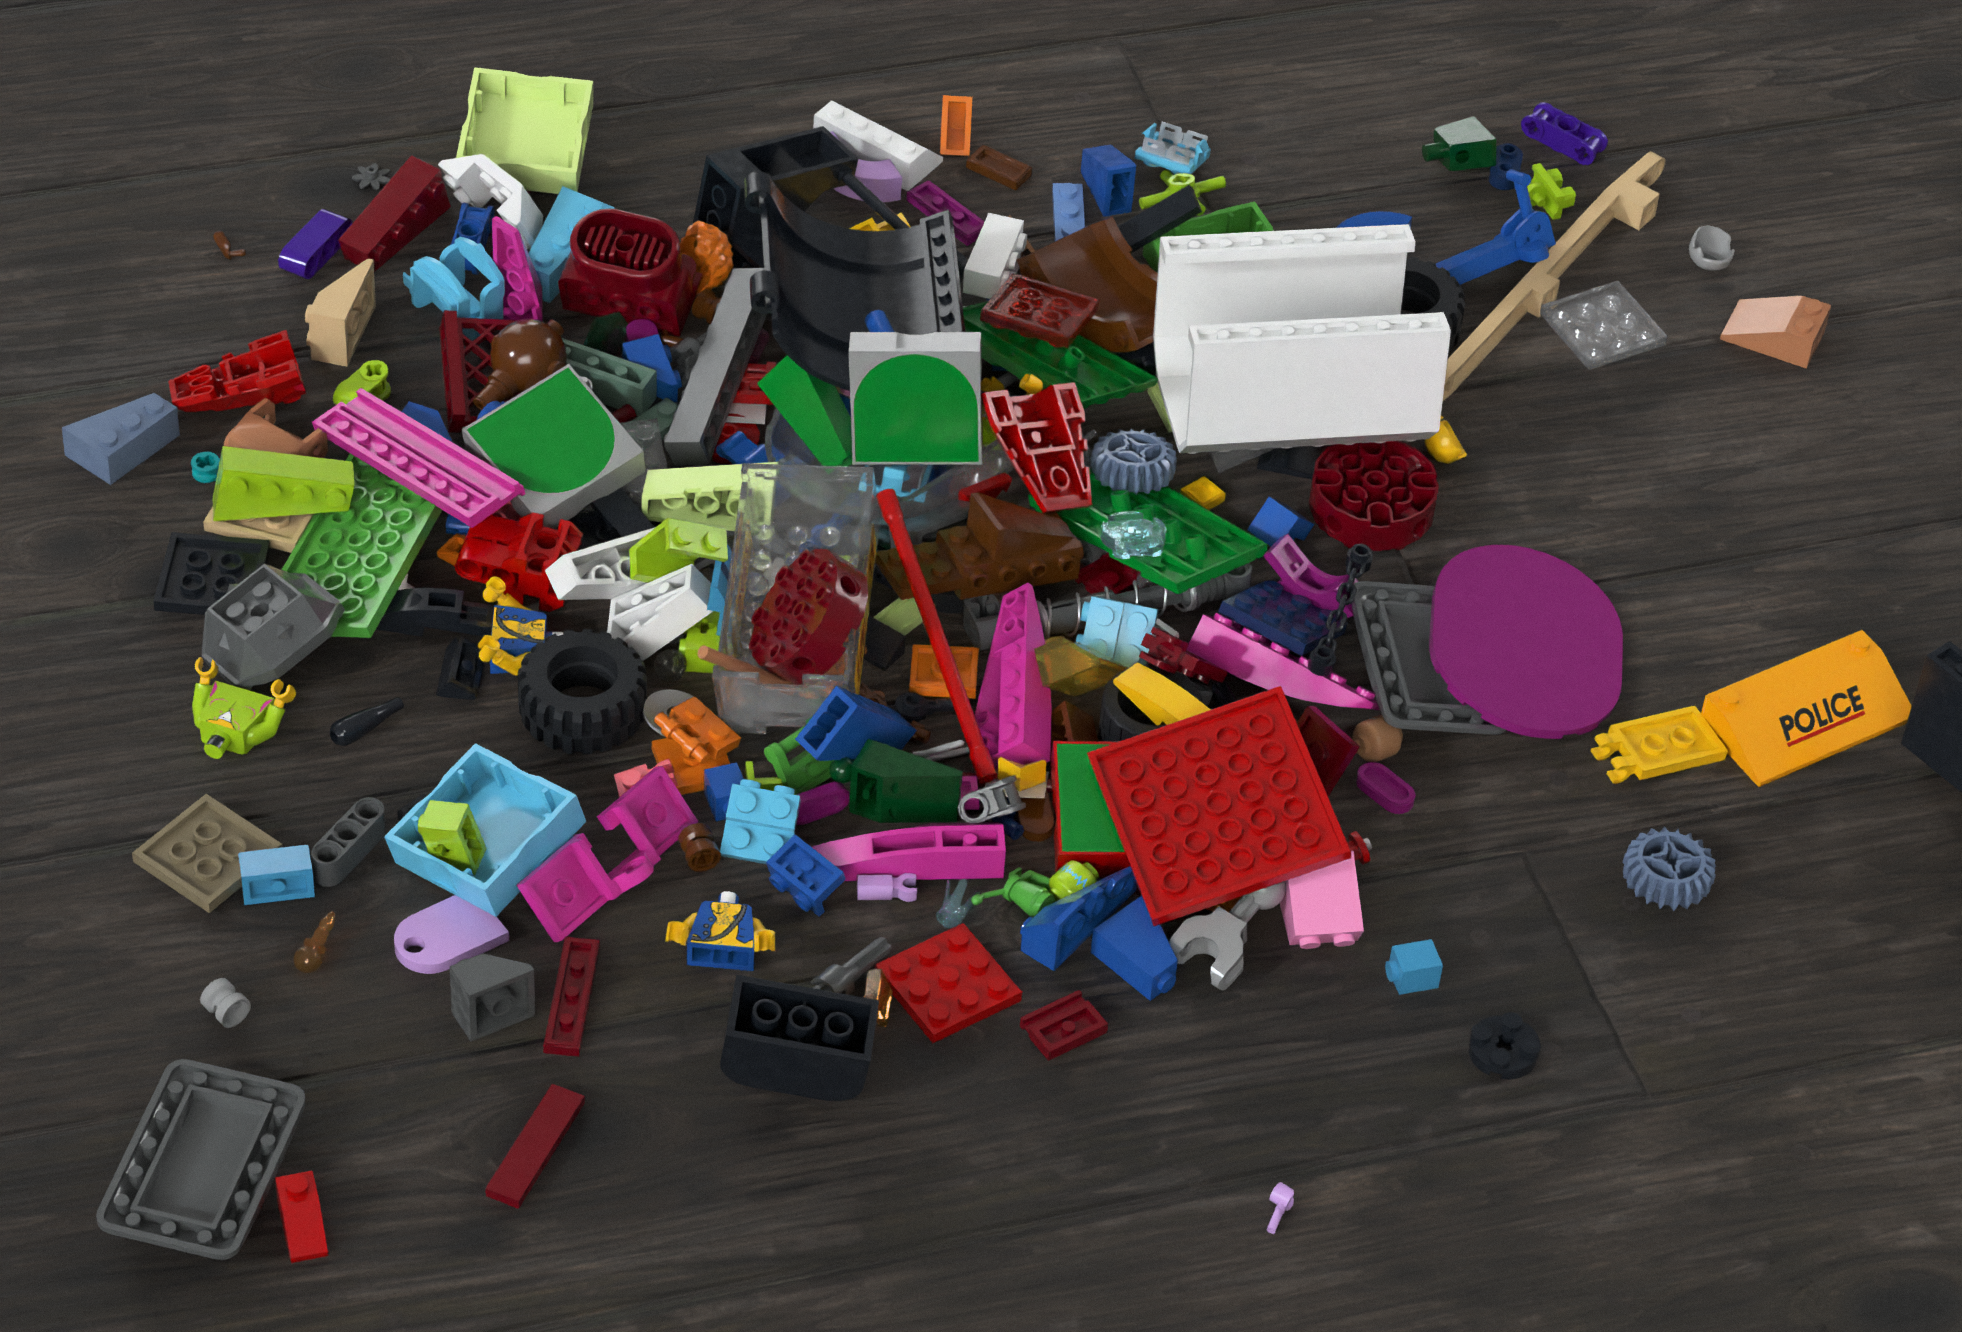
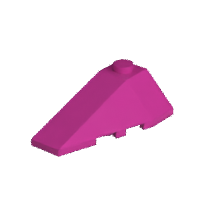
(522, 283)

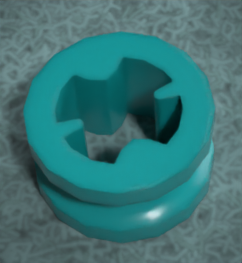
(205, 467)

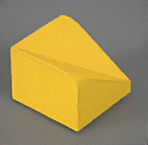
(1027, 775)

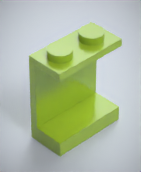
(674, 546)

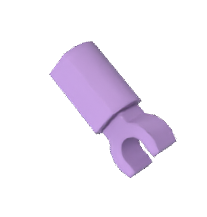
(886, 887)

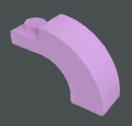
(879, 177)

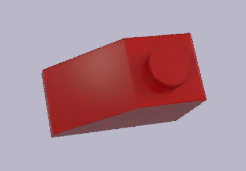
(301, 1216)

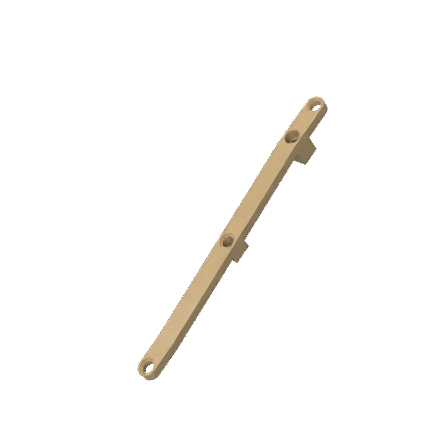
(1625, 199)

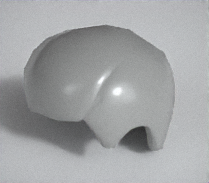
(1711, 248)

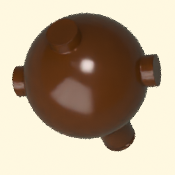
(521, 358)

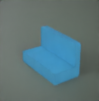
(276, 874)

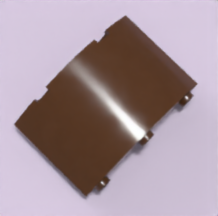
(1100, 265)

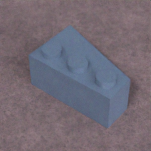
(121, 437)

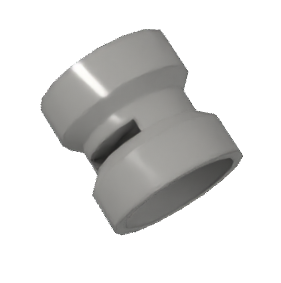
(223, 1000)

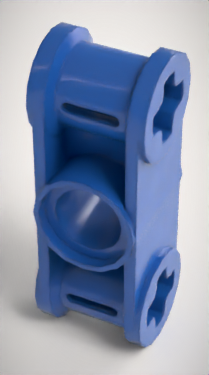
(475, 225)

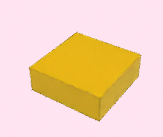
(1204, 493)

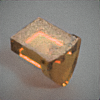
(879, 989)

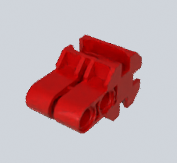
(518, 555)

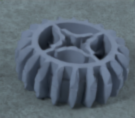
(1133, 461)
(1669, 868)

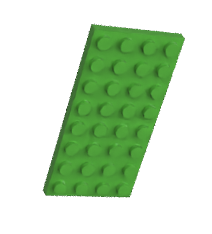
(365, 550)

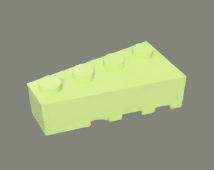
(694, 494)

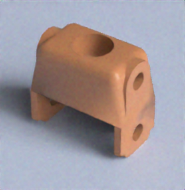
(261, 434)

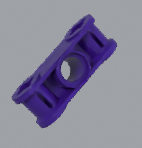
(1564, 133)

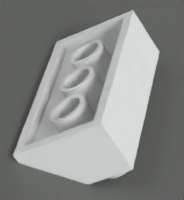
(876, 143)

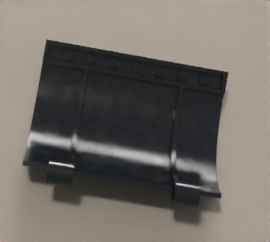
(829, 278)

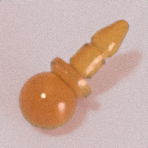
(308, 957)

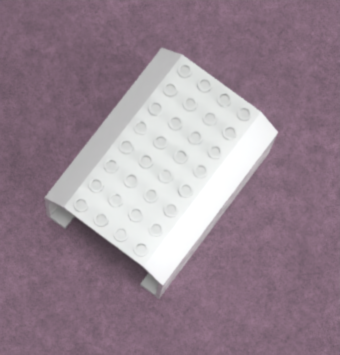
(1295, 340)

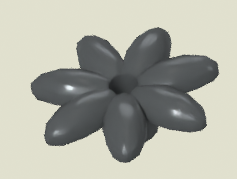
(371, 176)

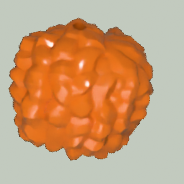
(710, 251)

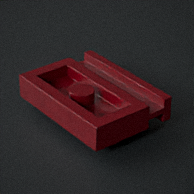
(1107, 573)
(1063, 1025)

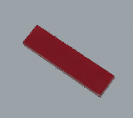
(571, 996)
(535, 1146)

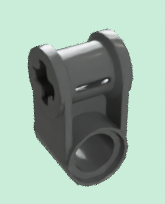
(993, 800)

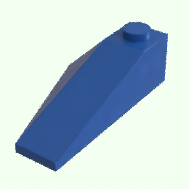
(1069, 921)

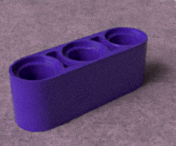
(314, 244)

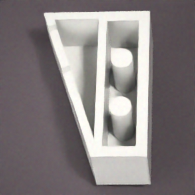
(994, 255)
(659, 610)

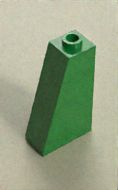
(812, 411)

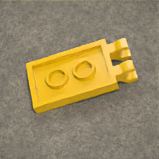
(1659, 745)

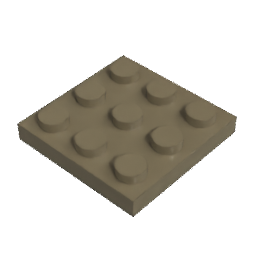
(201, 852)

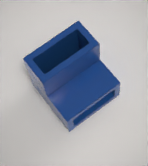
(1277, 520)

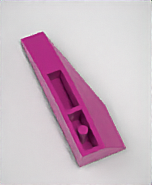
(1271, 664)
(1012, 702)
(925, 850)

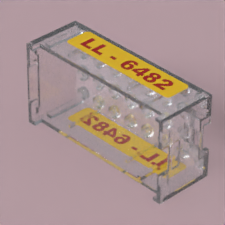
(778, 519)

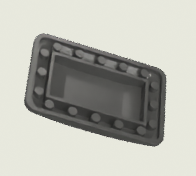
(1395, 646)
(202, 1159)

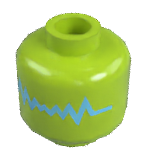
(1072, 878)

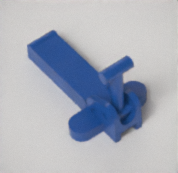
(1522, 237)

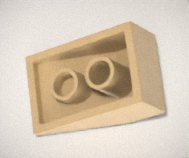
(341, 315)

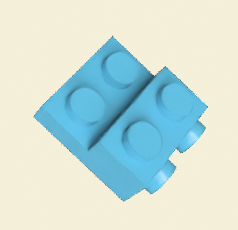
(1117, 628)
(758, 821)

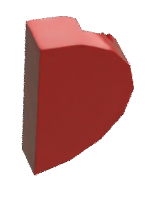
(989, 487)

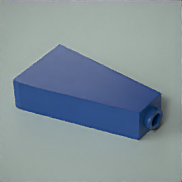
(847, 722)

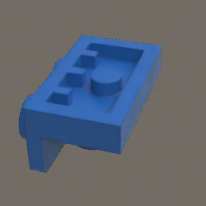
(804, 874)

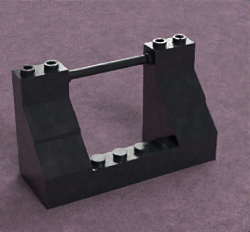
(801, 169)

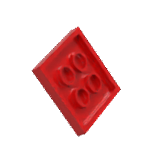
(949, 982)

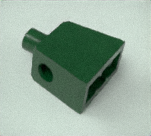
(1462, 145)

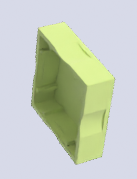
(529, 126)

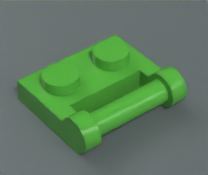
(800, 772)

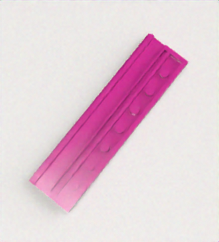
(418, 458)

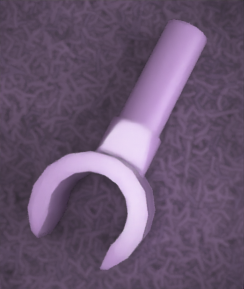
(1283, 1198)

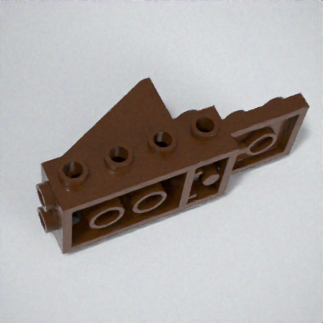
(991, 554)

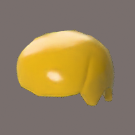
(1445, 445)

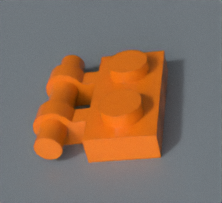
(697, 731)

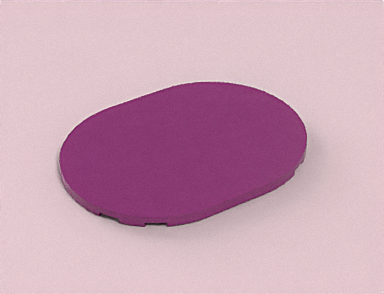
(1526, 641)

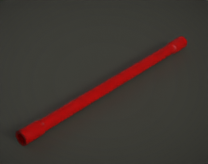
(979, 753)

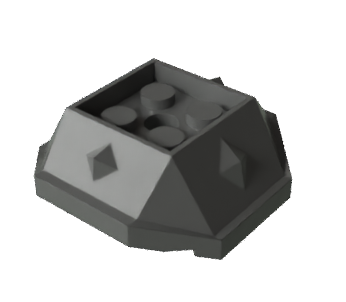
(267, 625)

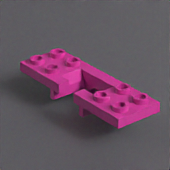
(573, 882)

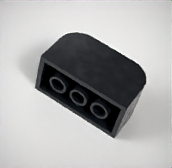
(798, 1039)

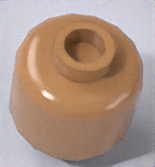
(1377, 739)

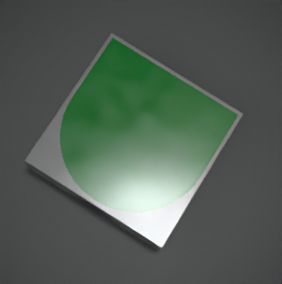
(916, 398)
(557, 446)

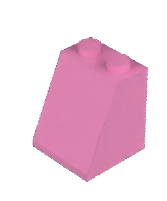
(1323, 907)

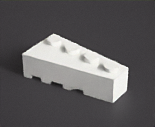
(596, 570)

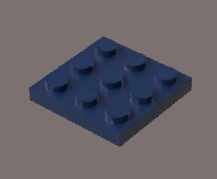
(1280, 616)

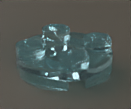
(1132, 535)

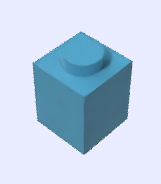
(1414, 967)

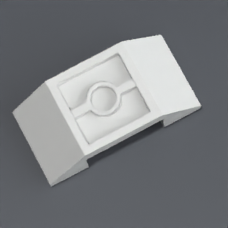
(479, 179)

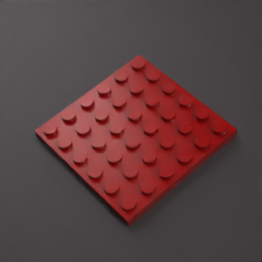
(1218, 806)

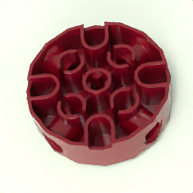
(1374, 494)
(808, 615)

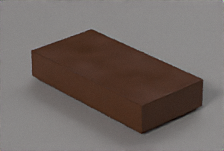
(999, 167)

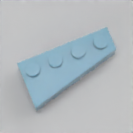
(553, 241)

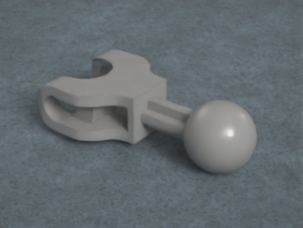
(1223, 934)

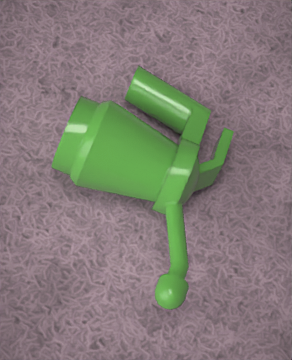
(1025, 890)

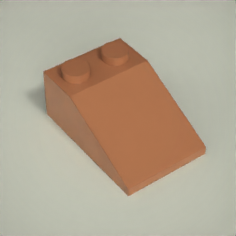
(1779, 327)

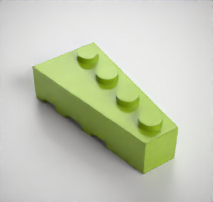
(279, 485)

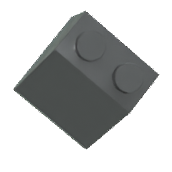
(491, 994)

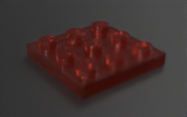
(1039, 310)

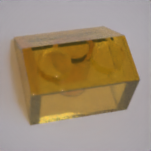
(1074, 667)

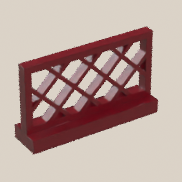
(455, 365)

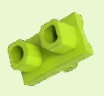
(1546, 191)

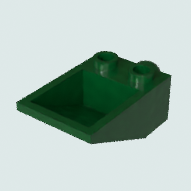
(899, 786)

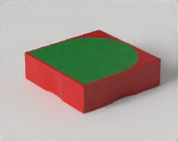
(1083, 821)

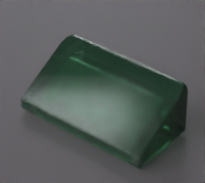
(607, 334)

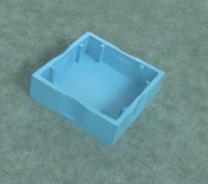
(517, 816)

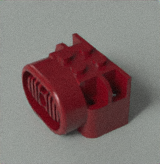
(629, 268)

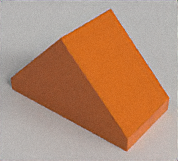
(956, 125)

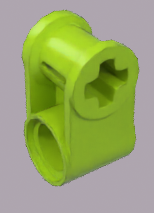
(370, 377)

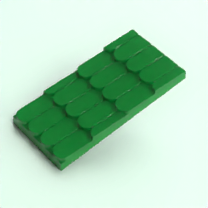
(1094, 370)
(1196, 543)

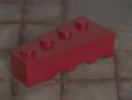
(396, 214)

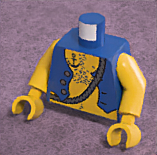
(513, 632)
(722, 934)

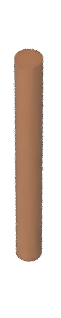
(736, 665)

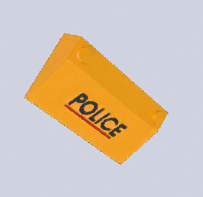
(1808, 708)

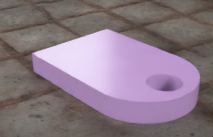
(447, 934)

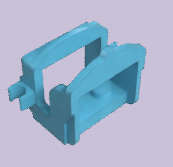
(444, 281)

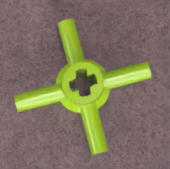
(1179, 181)

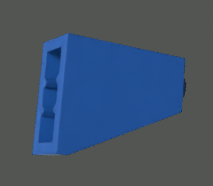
(1109, 178)
(1136, 950)

